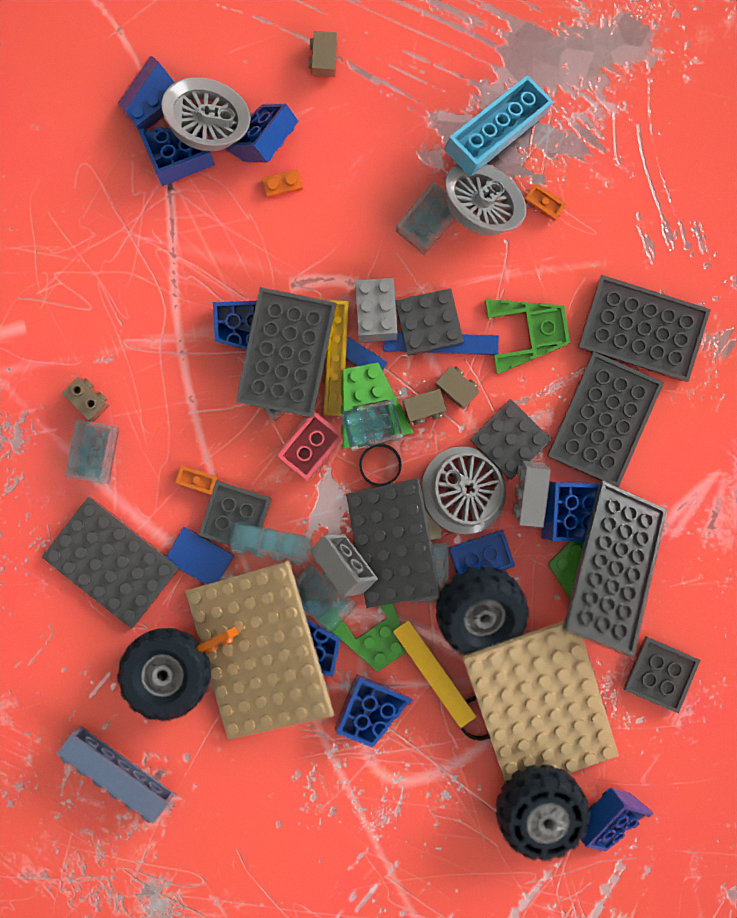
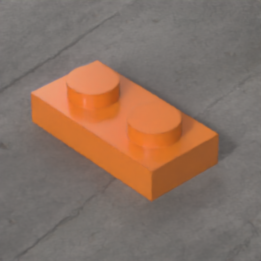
(282, 183)
(545, 201)
(196, 479)
(224, 638)

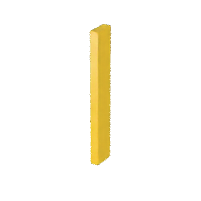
(336, 359)
(434, 673)

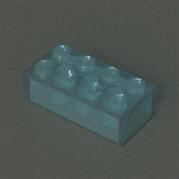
(270, 542)

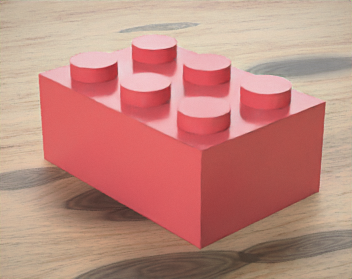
(310, 446)

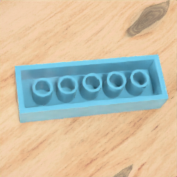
(498, 125)

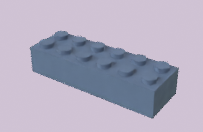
(115, 774)

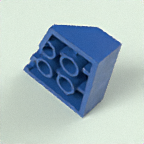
(144, 96)
(266, 133)
(171, 156)
(233, 322)
(568, 510)
(326, 648)
(369, 711)
(612, 817)

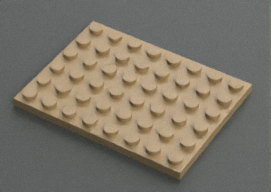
(271, 667)
(541, 702)

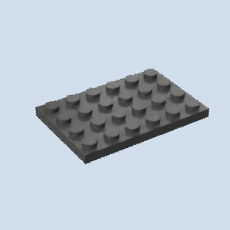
(644, 328)
(286, 352)
(605, 419)
(394, 542)
(110, 562)

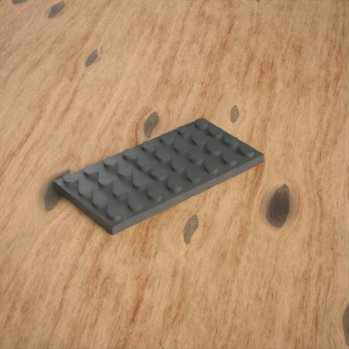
(615, 569)

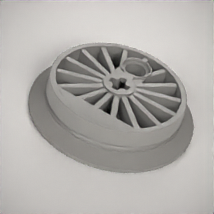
(226, 122)
(497, 205)
(432, 480)

